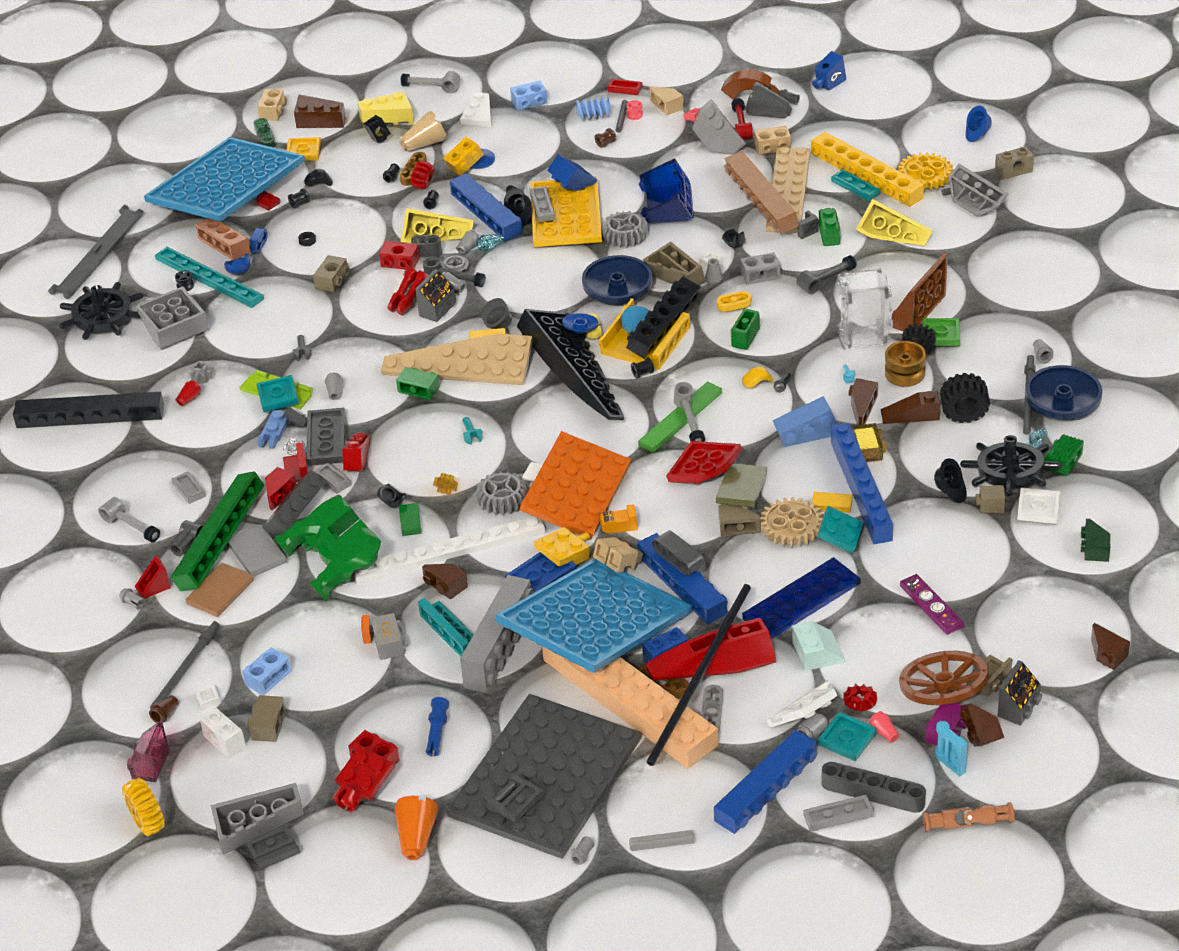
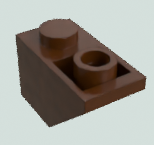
(445, 578)
(981, 725)

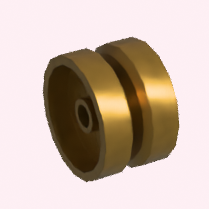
(905, 363)

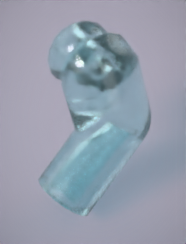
(1034, 438)

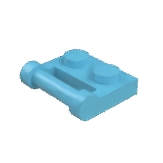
(951, 749)

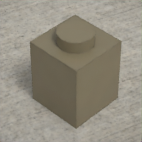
(991, 499)

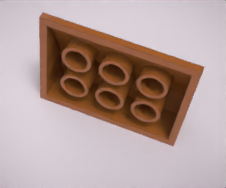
(923, 296)

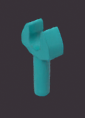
(471, 432)

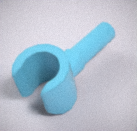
(849, 375)

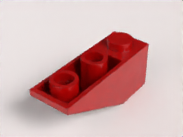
(356, 452)

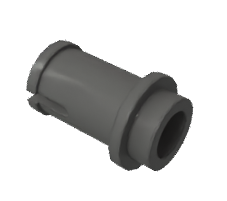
(791, 97)
(295, 417)

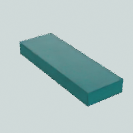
(855, 185)

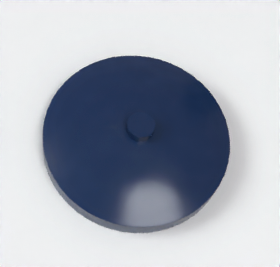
(617, 279)
(1063, 392)

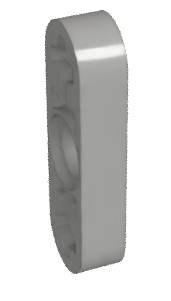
(717, 704)

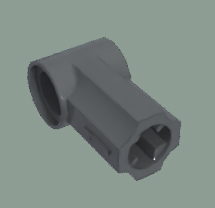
(187, 534)

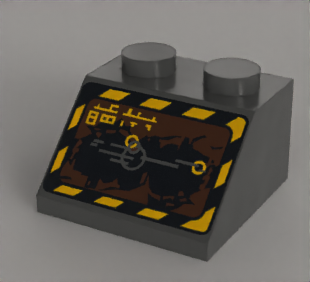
(435, 296)
(1018, 694)

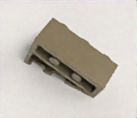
(671, 263)

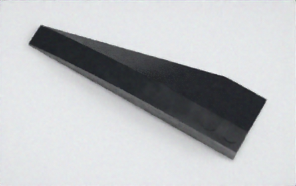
(569, 359)

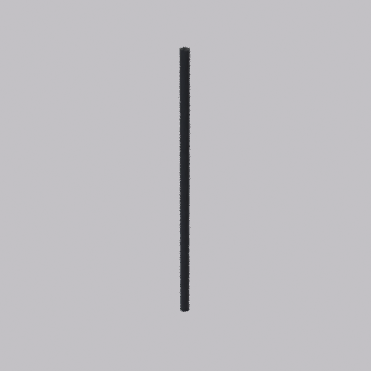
(698, 676)

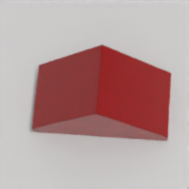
(153, 579)

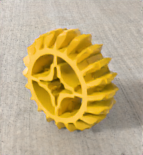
(143, 806)

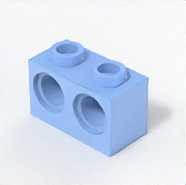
(528, 95)
(266, 671)

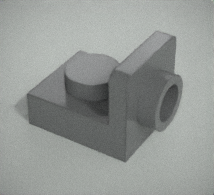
(808, 225)

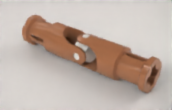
(984, 815)

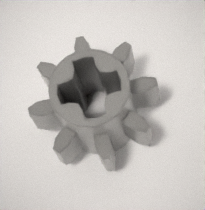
(201, 372)

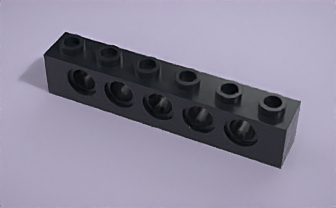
(663, 317)

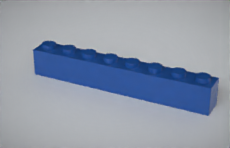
(861, 484)

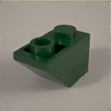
(1095, 543)

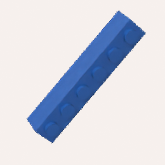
(485, 206)
(692, 589)
(765, 781)

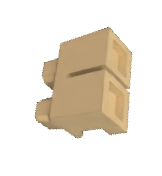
(616, 554)

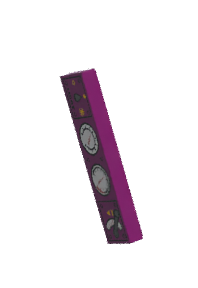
(932, 604)

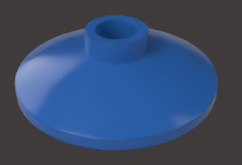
(485, 161)
(580, 322)

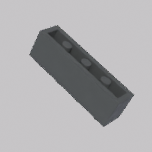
(294, 504)

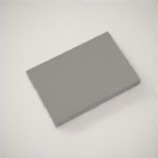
(256, 550)

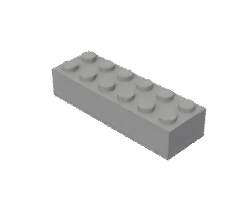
(491, 640)

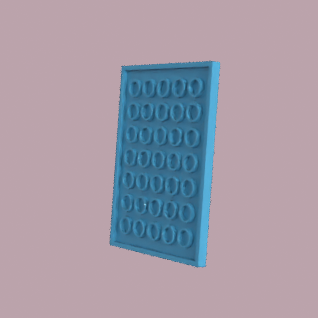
(224, 179)
(593, 614)

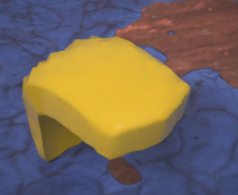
(755, 376)

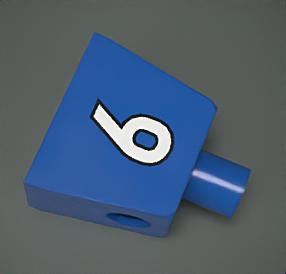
(830, 72)

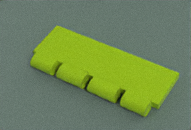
(303, 392)

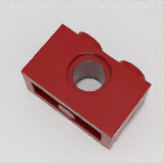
(399, 255)

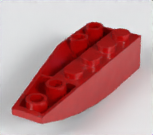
(742, 649)

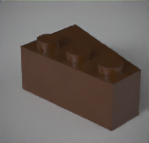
(318, 113)

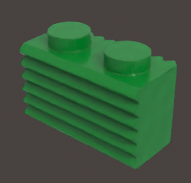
(829, 227)
(745, 329)
(417, 383)
(1067, 452)

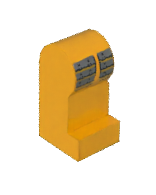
(619, 520)

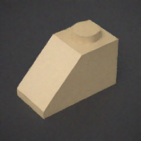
(666, 99)

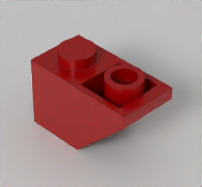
(278, 486)

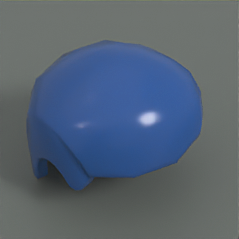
(238, 266)

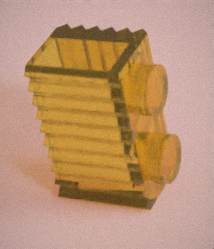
(870, 441)

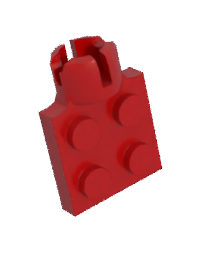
(361, 778)

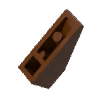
(863, 398)
(915, 408)

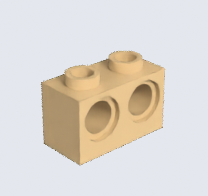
(272, 104)
(769, 139)

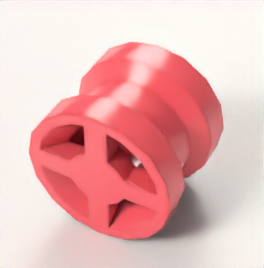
(634, 110)

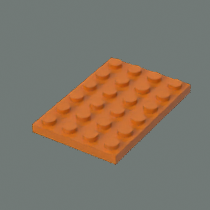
(575, 484)

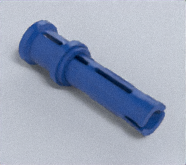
(437, 719)

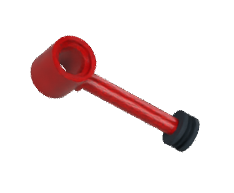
(744, 129)

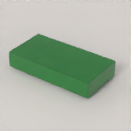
(409, 519)

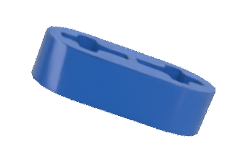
(258, 240)

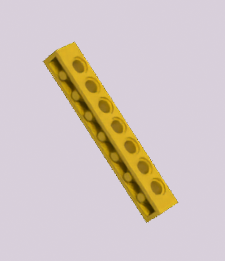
(867, 168)

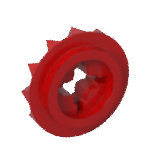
(855, 702)

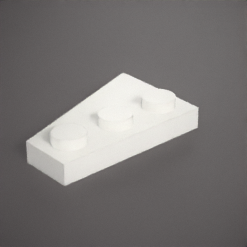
(477, 111)

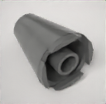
(767, 103)

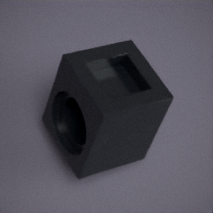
(371, 126)

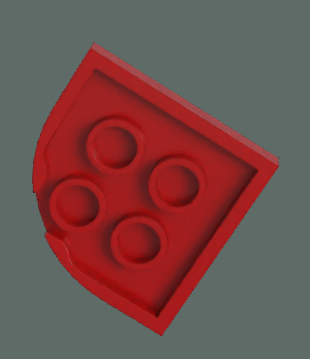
(703, 461)

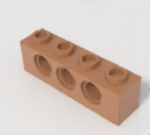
(223, 238)

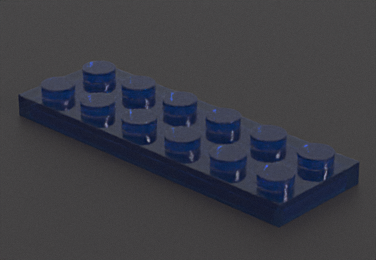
(803, 596)

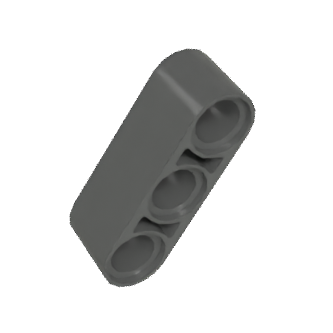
(678, 553)

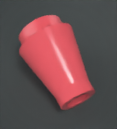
(884, 726)

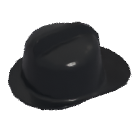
(519, 204)
(950, 480)

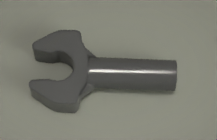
(301, 350)

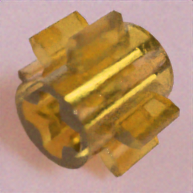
(445, 483)

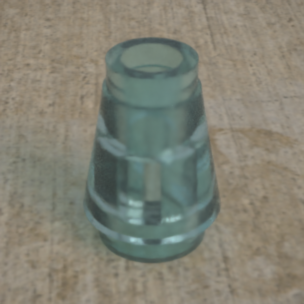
(487, 242)

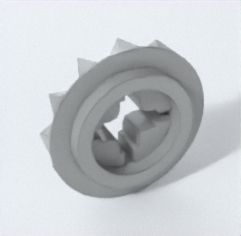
(460, 261)

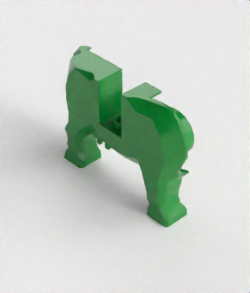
(342, 554)

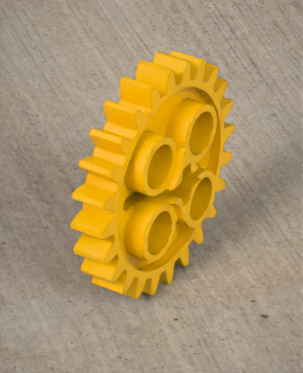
(927, 169)

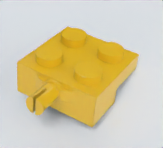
(564, 547)

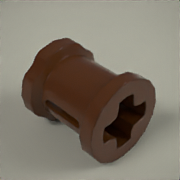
(605, 138)

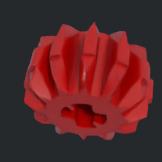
(422, 175)

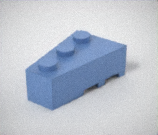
(806, 423)

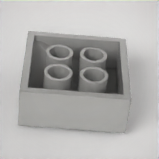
(172, 317)

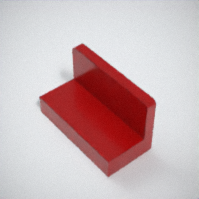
(296, 463)

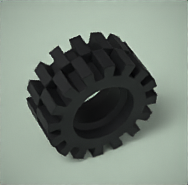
(920, 332)

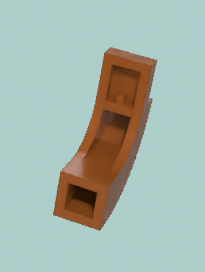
(745, 80)

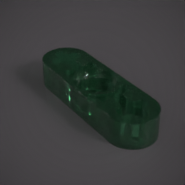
(264, 133)

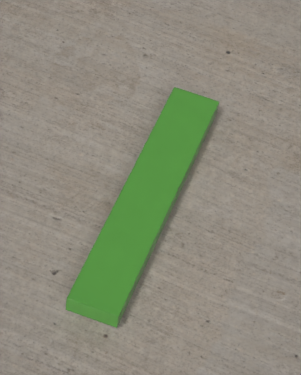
(677, 418)

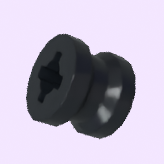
(184, 279)

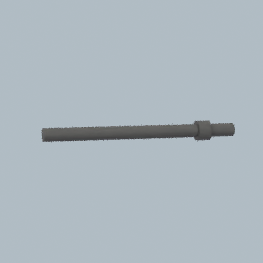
(1029, 369)
(204, 639)

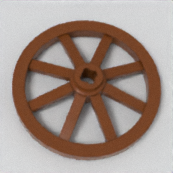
(945, 681)

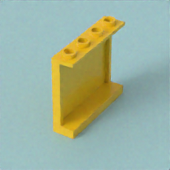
(615, 341)

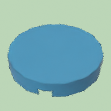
(632, 316)

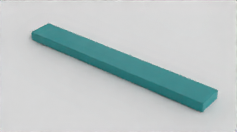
(210, 277)

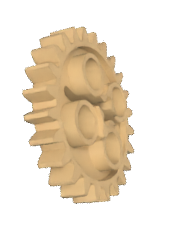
(791, 521)

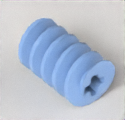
(598, 107)

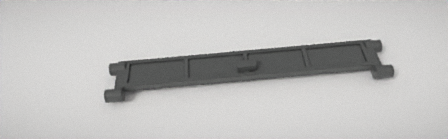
(98, 252)

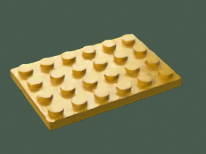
(575, 216)

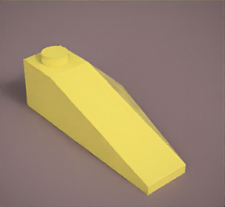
(428, 223)
(889, 225)

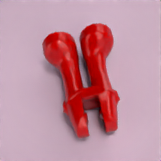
(403, 302)

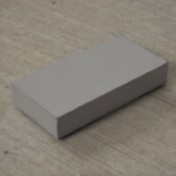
(333, 478)
(188, 487)

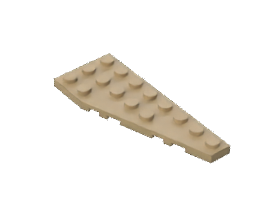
(479, 359)

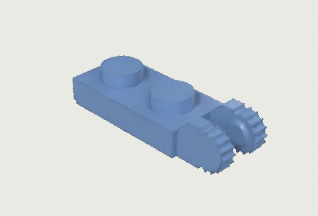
(273, 429)

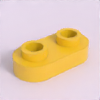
(734, 301)

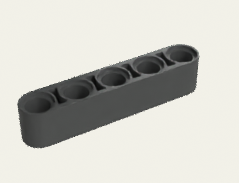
(877, 787)

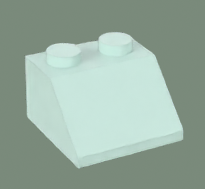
(815, 646)

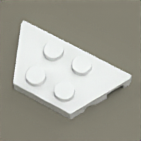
(804, 706)

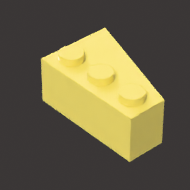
(390, 108)

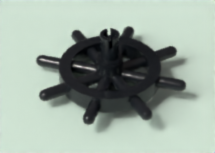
(101, 310)
(1010, 464)

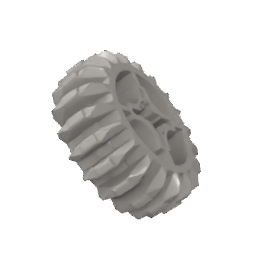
(624, 229)
(501, 492)

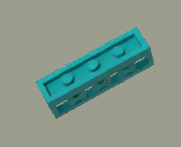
(443, 628)

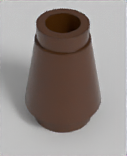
(162, 710)

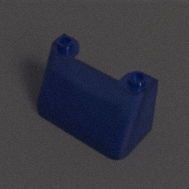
(667, 194)

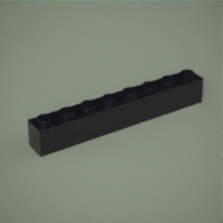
(88, 409)

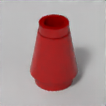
(189, 392)

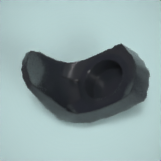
(318, 175)
(733, 238)
(391, 496)

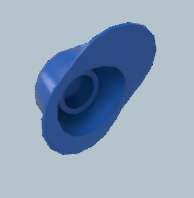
(977, 123)

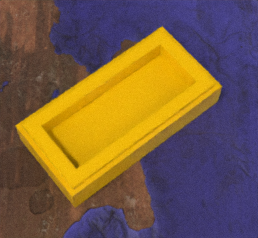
(837, 501)

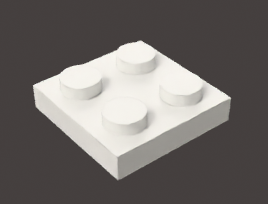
(1038, 505)

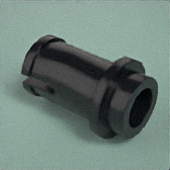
(390, 174)
(430, 201)

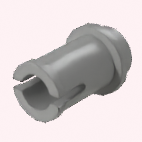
(131, 598)
(580, 854)

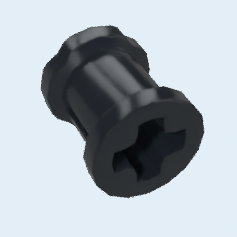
(294, 201)
(642, 368)

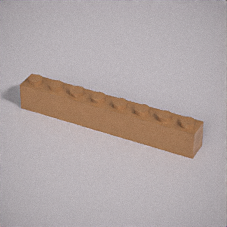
(761, 192)

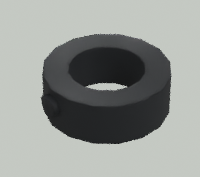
(305, 235)

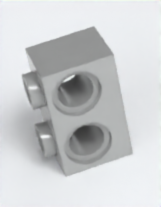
(760, 268)

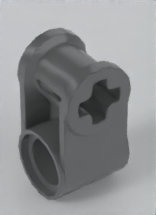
(428, 245)

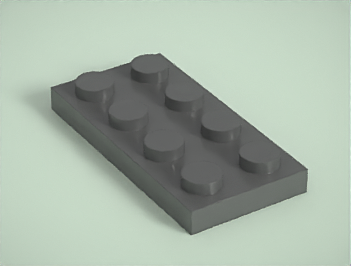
(325, 436)

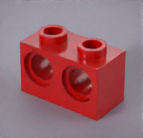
(376, 745)

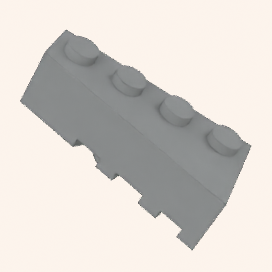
(255, 815)

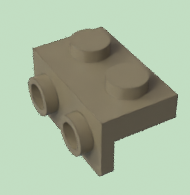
(997, 673)

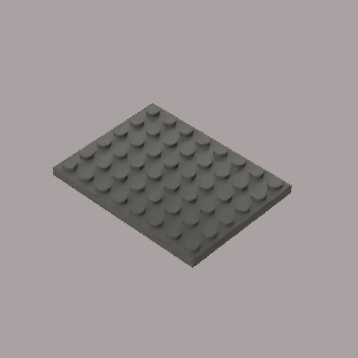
(558, 751)

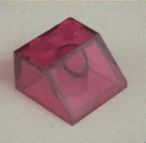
(149, 754)

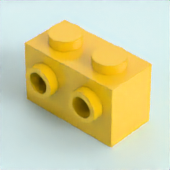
(463, 156)

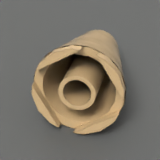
(423, 133)

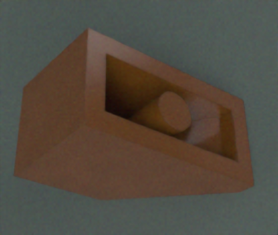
(1109, 647)

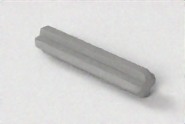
(661, 840)

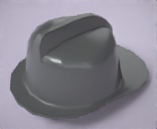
(496, 314)

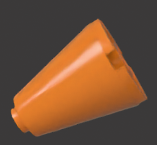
(414, 824)

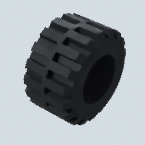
(964, 409)

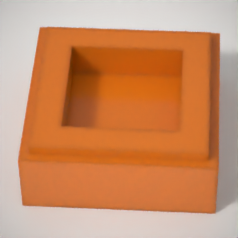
(366, 629)

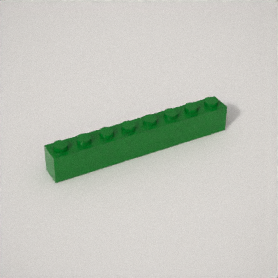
(217, 531)

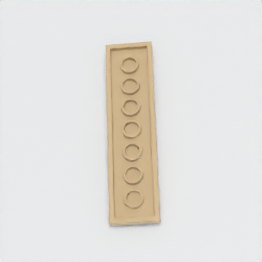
(791, 179)

